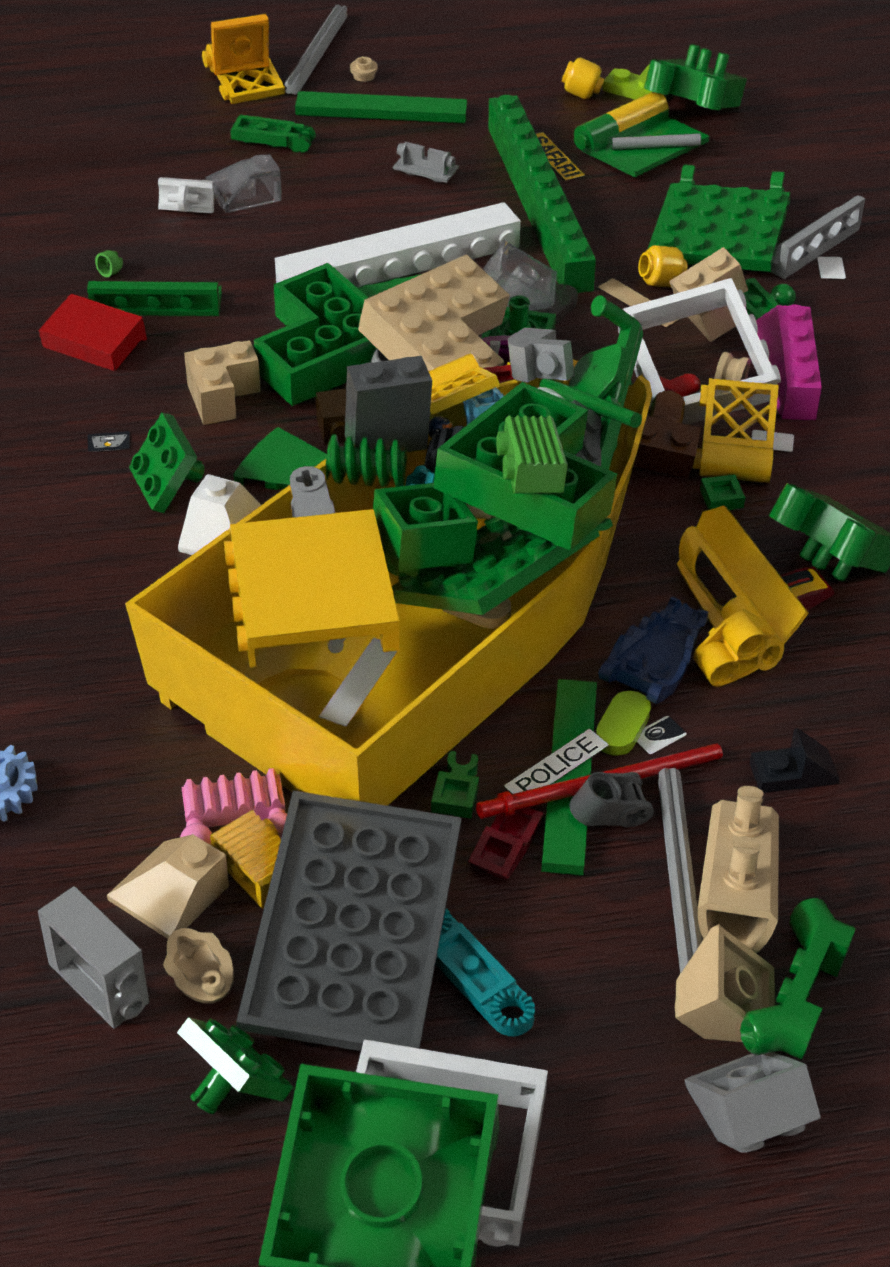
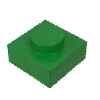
(722, 491)

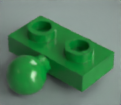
(760, 301)

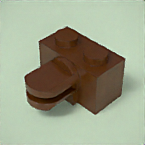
(665, 441)

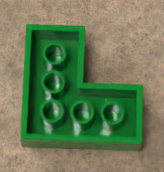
(319, 334)
(473, 471)

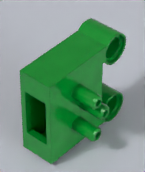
(696, 81)
(832, 532)

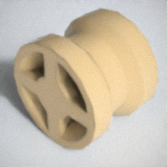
(732, 368)

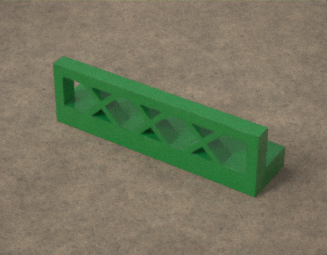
(158, 297)

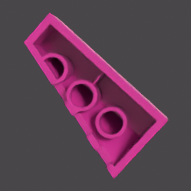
(793, 350)

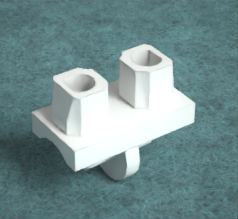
(186, 195)

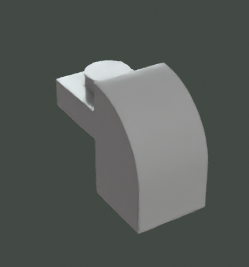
(539, 355)

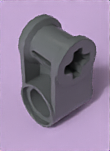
(611, 800)

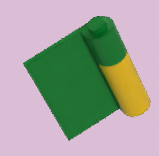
(637, 118)

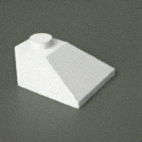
(212, 510)

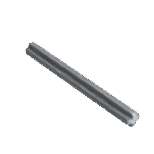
(316, 49)
(679, 865)

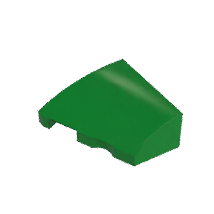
(276, 459)

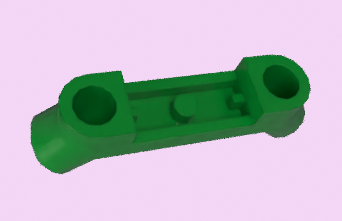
(793, 1021)

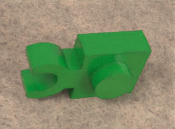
(457, 788)

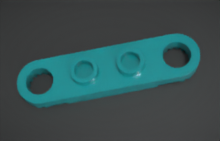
(482, 979)

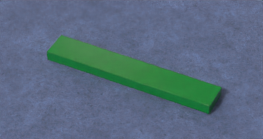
(381, 107)
(564, 834)

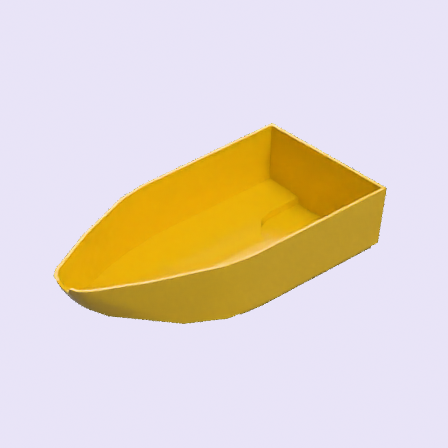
(425, 699)

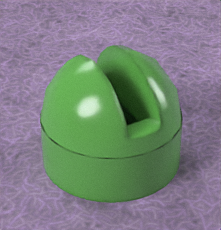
(105, 258)

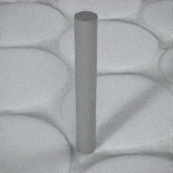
(656, 141)

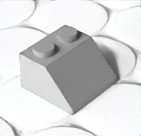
(755, 1099)

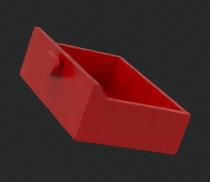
(92, 332)

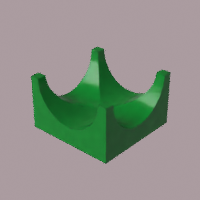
(380, 1173)

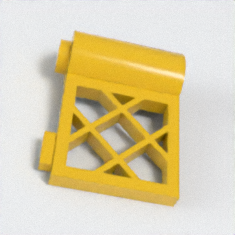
(254, 89)
(459, 382)
(741, 456)

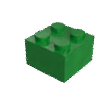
(424, 527)

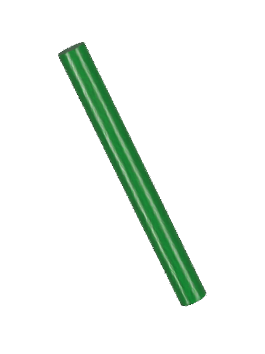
(594, 403)

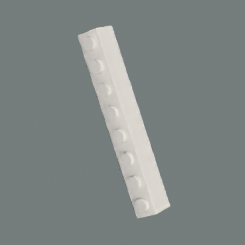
(410, 247)

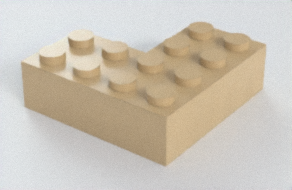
(437, 315)

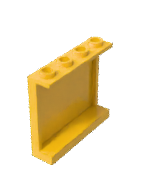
(310, 581)

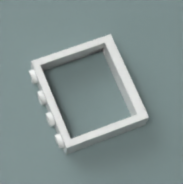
(692, 303)
(507, 1080)

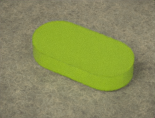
(624, 722)

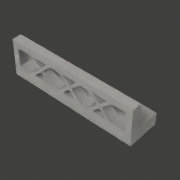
(818, 237)

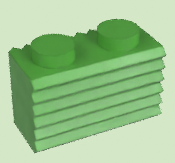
(532, 455)

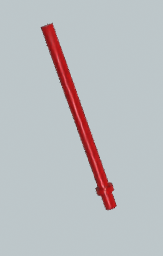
(507, 803)

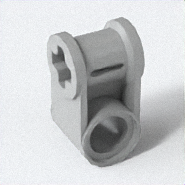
(309, 493)

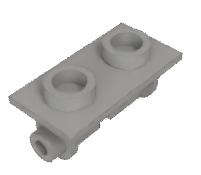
(437, 166)

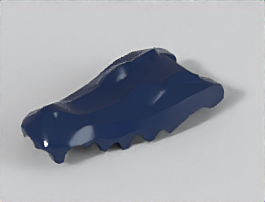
(657, 651)

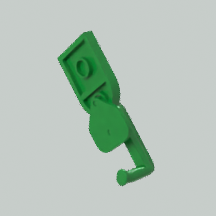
(609, 370)

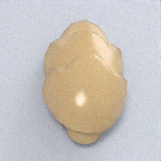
(199, 965)

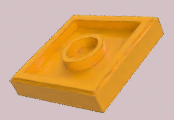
(240, 44)

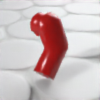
(683, 385)

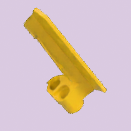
(756, 623)

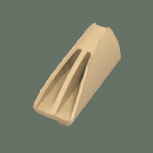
(741, 870)

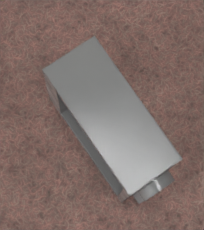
(94, 957)

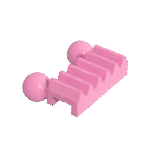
(227, 800)

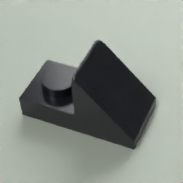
(797, 767)

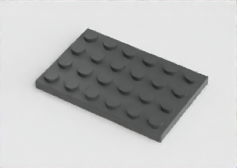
(351, 924)

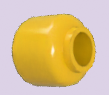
(583, 78)
(661, 265)

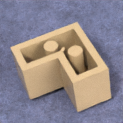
(712, 269)
(219, 376)

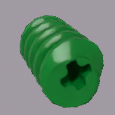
(366, 462)

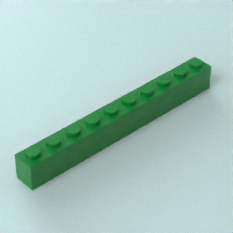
(541, 194)

